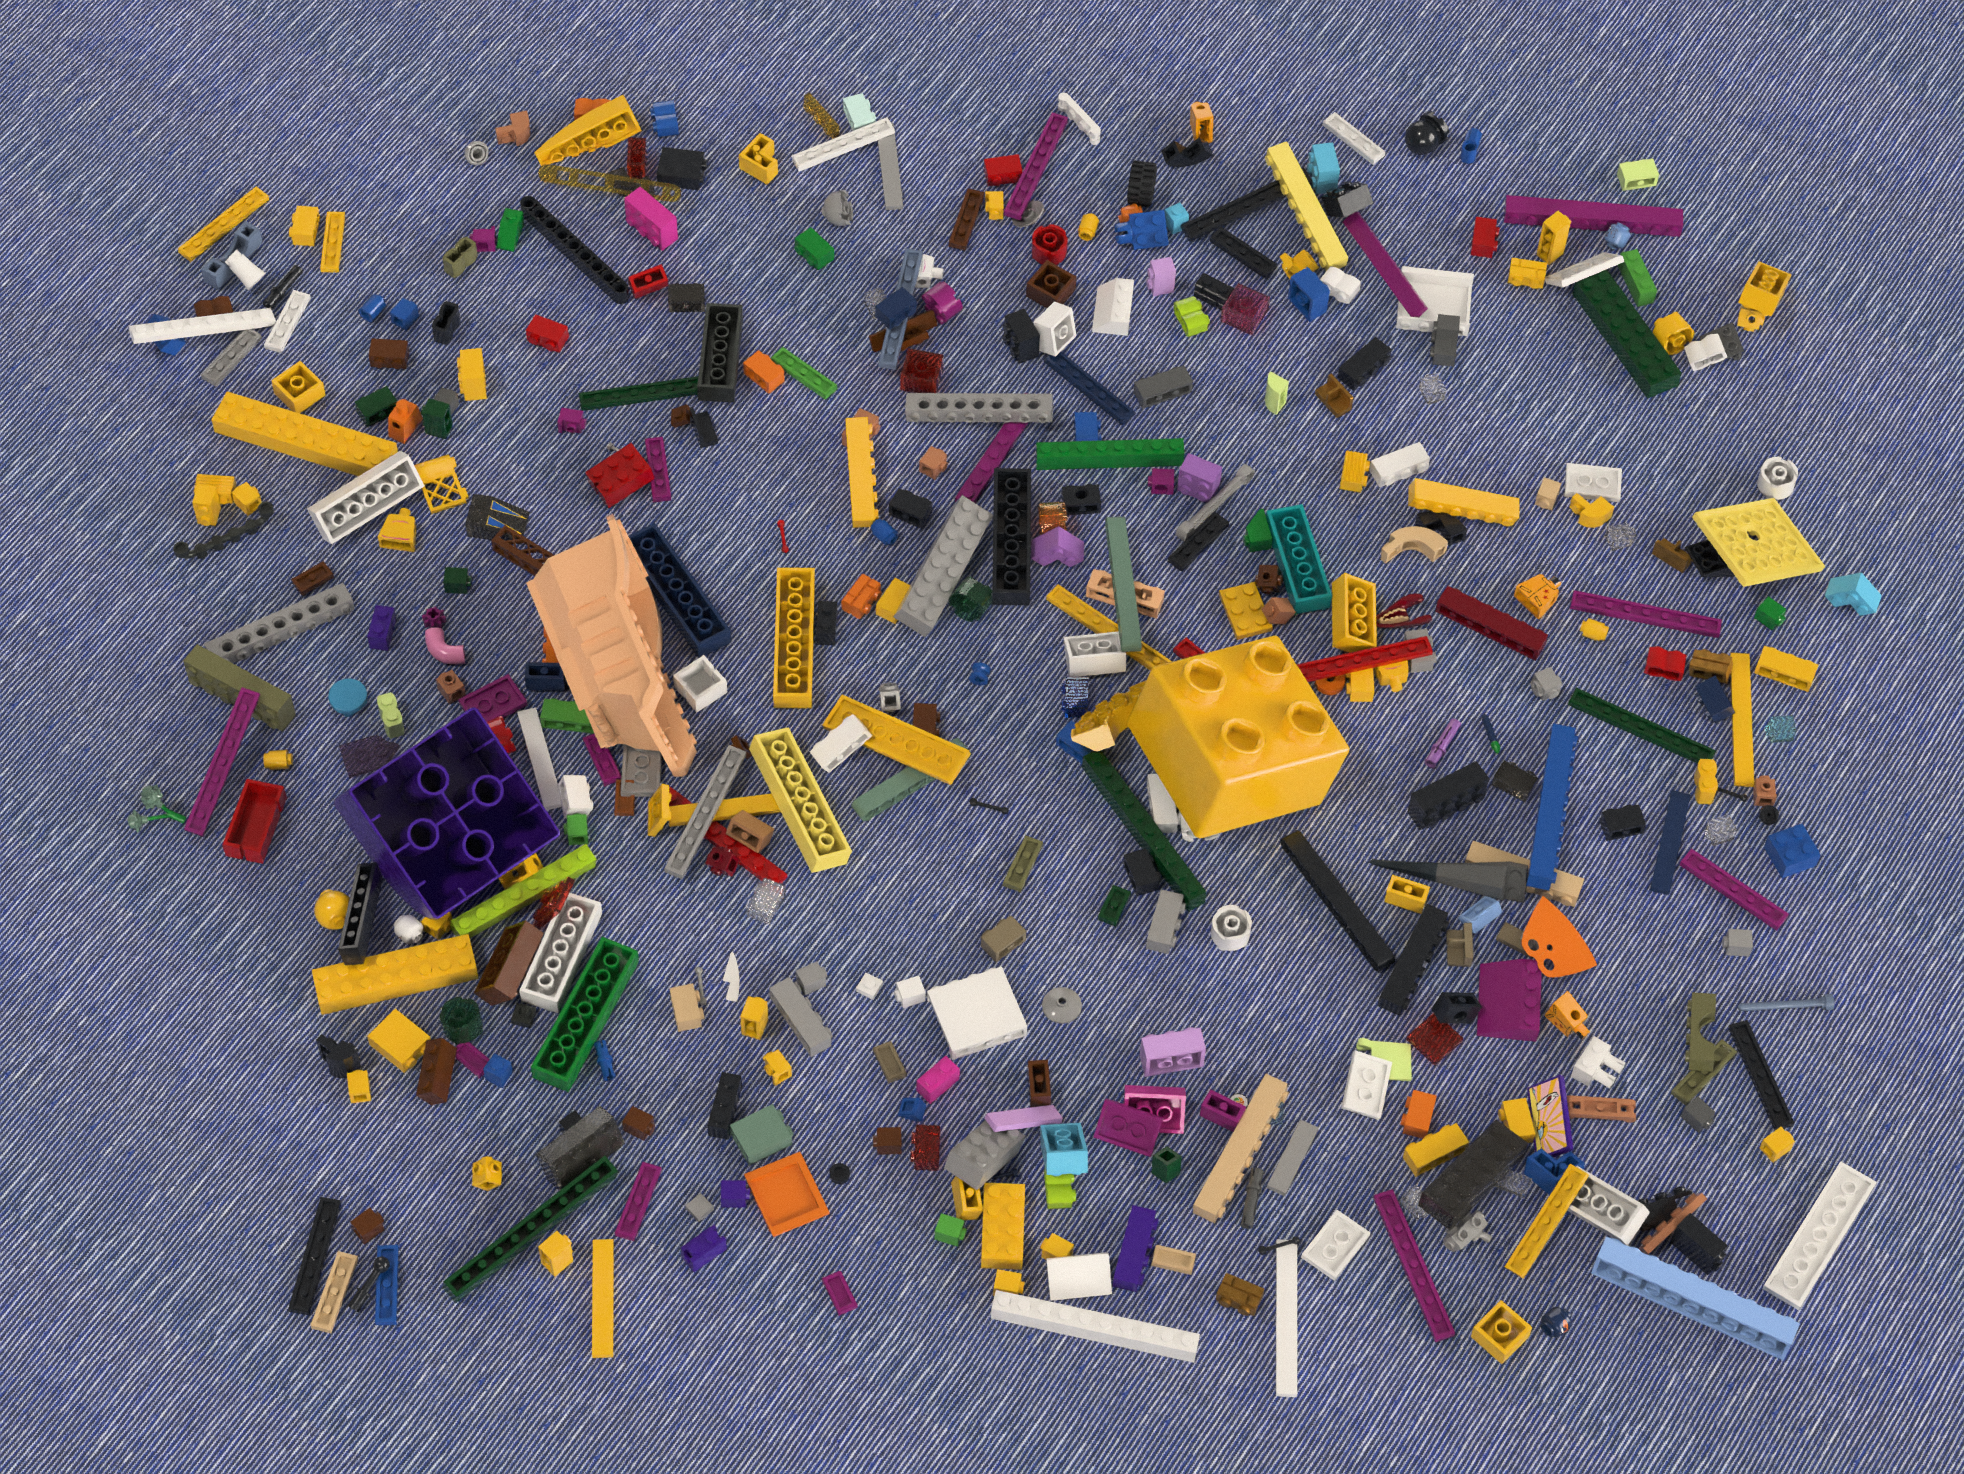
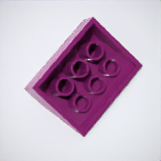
(1509, 1000)

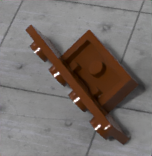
(914, 333)

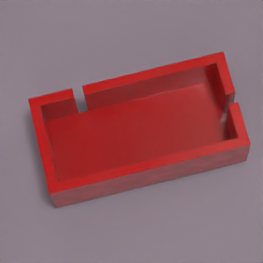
(254, 821)

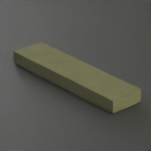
(1697, 1080)

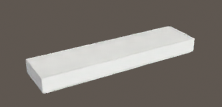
(1353, 138)
(287, 321)

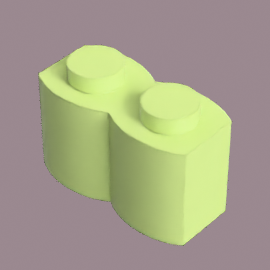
(390, 715)

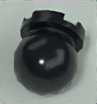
(1426, 134)

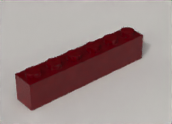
(1491, 623)

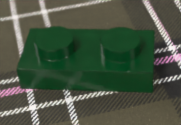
(1114, 905)

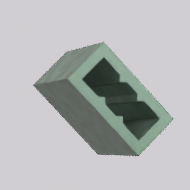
(761, 1134)

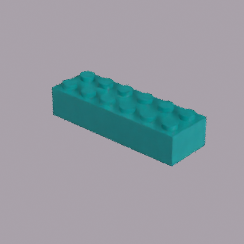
(1298, 559)

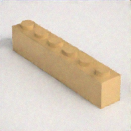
(1566, 887)

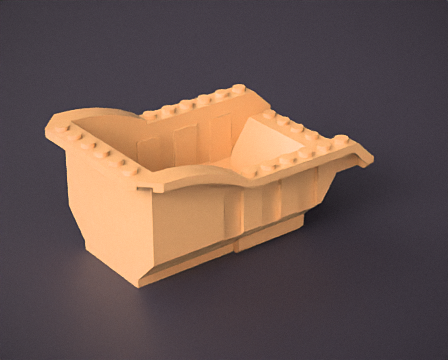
(612, 644)

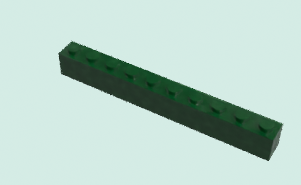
(1143, 829)
(530, 1229)

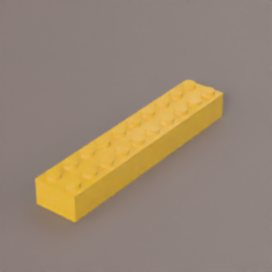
(300, 435)

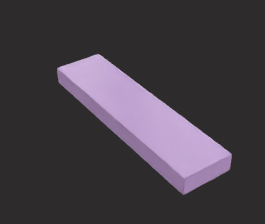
(1023, 1118)

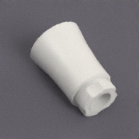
(244, 269)

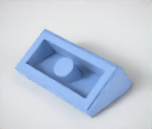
(1481, 913)

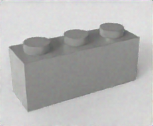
(1165, 922)

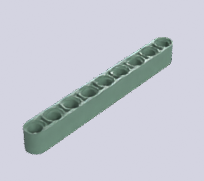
(1123, 584)

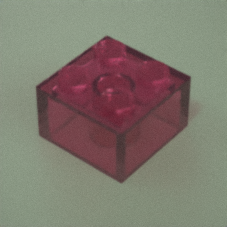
(1245, 309)

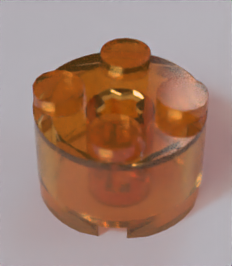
(1051, 516)

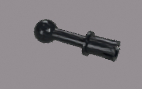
(381, 1265)

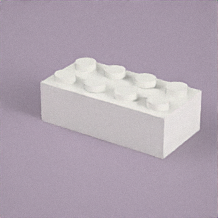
(1608, 1209)

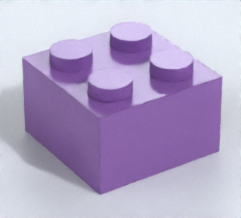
(1199, 478)

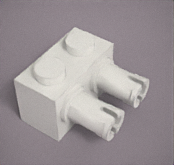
(1590, 1063)

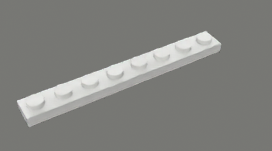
(202, 325)

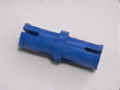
(604, 1060)

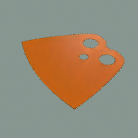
(1552, 927)

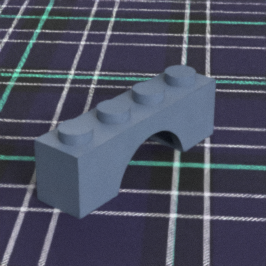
(246, 241)

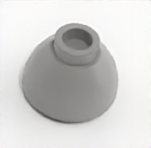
(476, 152)

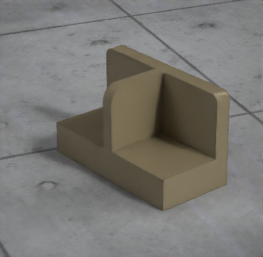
(1460, 946)

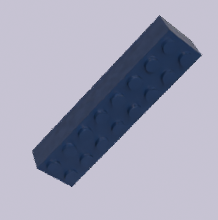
(680, 593)

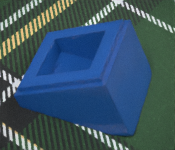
(912, 1109)

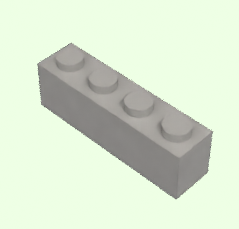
(800, 1016)

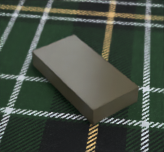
(1511, 937)
(889, 1062)

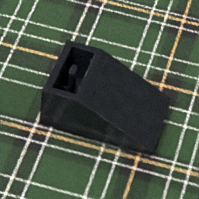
(1707, 560)

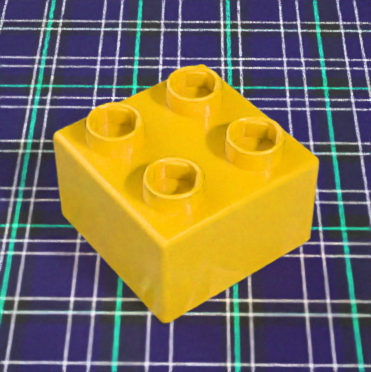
(1237, 736)

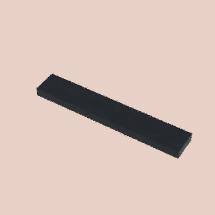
(1761, 1075)
(314, 1256)

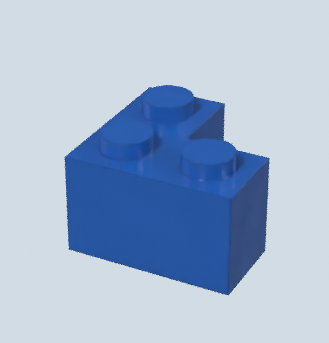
(1547, 1171)

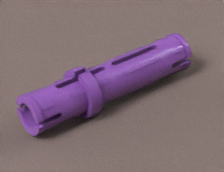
(1439, 749)

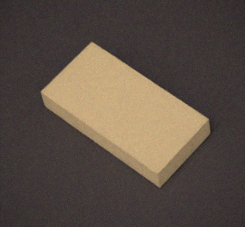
(1173, 1259)

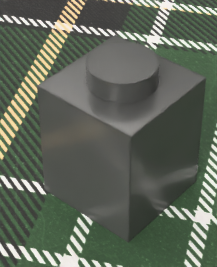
(448, 396)
(1698, 1114)

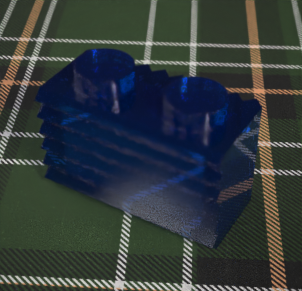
(1076, 696)

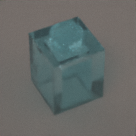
(1781, 729)

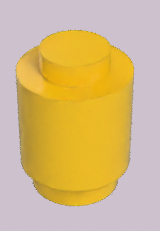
(1088, 226)
(1594, 629)
(278, 759)

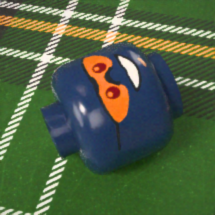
(1556, 1322)

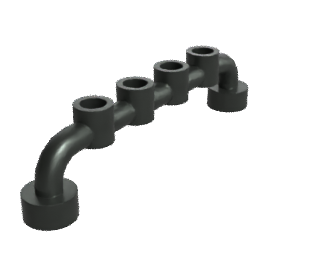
(234, 534)

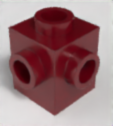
(722, 861)

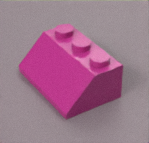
(1160, 1101)

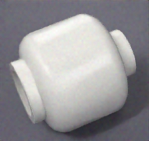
(408, 929)

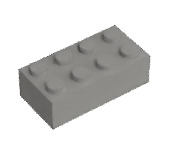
(983, 1154)

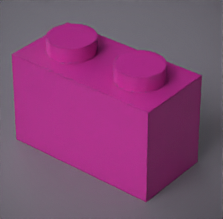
(938, 1079)

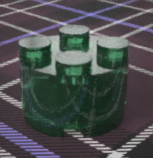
(971, 599)
(461, 1020)

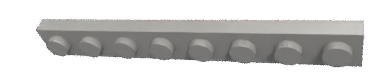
(705, 812)

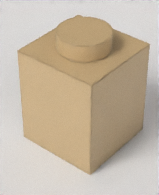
(1548, 493)

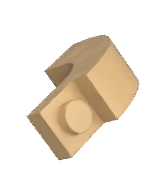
(1414, 538)

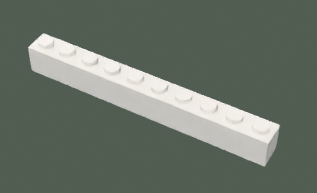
(1095, 1326)

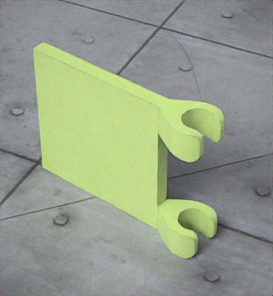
(1396, 1053)

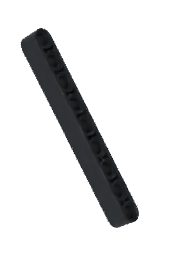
(574, 250)
(1337, 901)

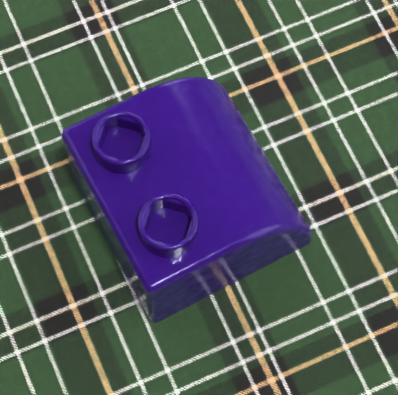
(447, 816)

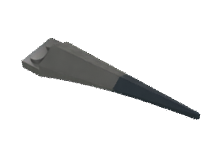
(1490, 879)

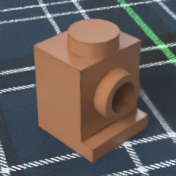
(1764, 791)

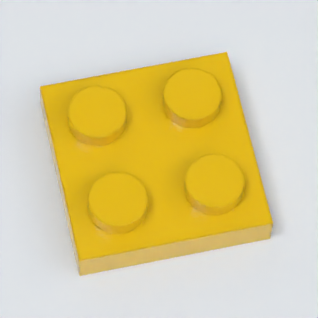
(658, 810)

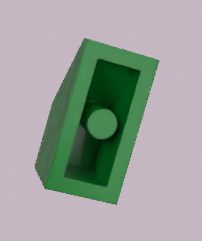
(510, 229)
(1258, 533)

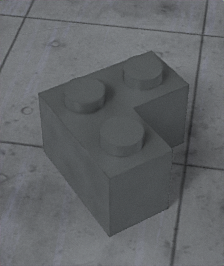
(1445, 340)

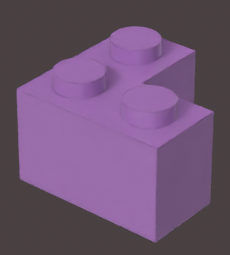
(1057, 545)

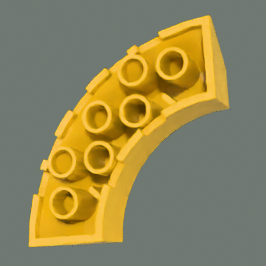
(1107, 721)

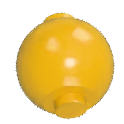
(331, 909)

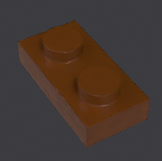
(312, 578)

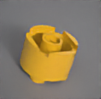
(1673, 333)

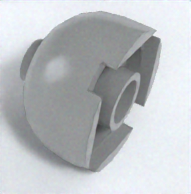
(838, 209)

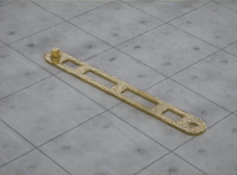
(549, 173)

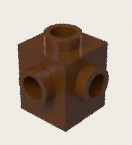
(1269, 579)

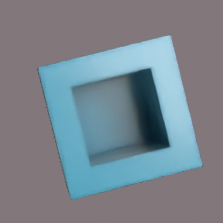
(1175, 217)

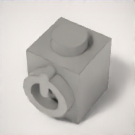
(1546, 684)
(889, 697)

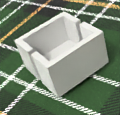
(697, 683)

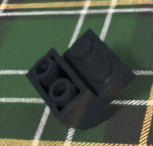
(340, 1057)

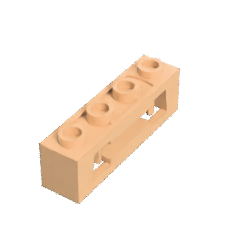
(1145, 595)

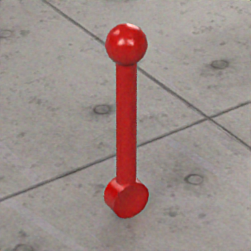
(781, 524)

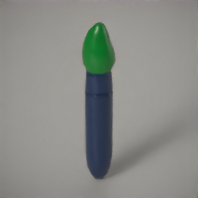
(1490, 733)

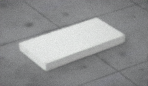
(1584, 269)

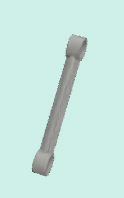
(1242, 477)

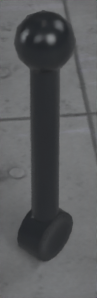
(1743, 797)
(973, 802)
(1262, 1249)

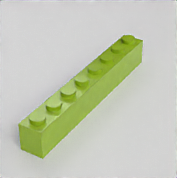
(523, 893)

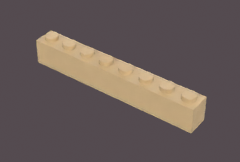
(1240, 1148)

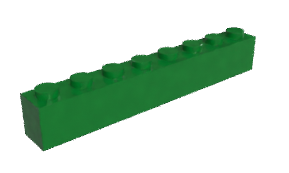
(1109, 454)

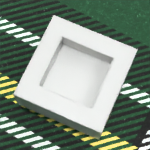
(869, 986)

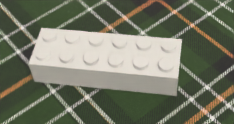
(365, 497)
(560, 953)

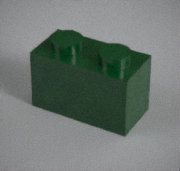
(375, 406)
(437, 418)

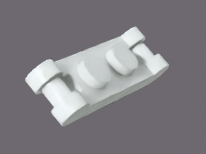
(1077, 114)

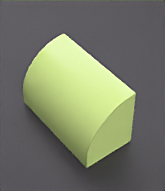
(1276, 392)

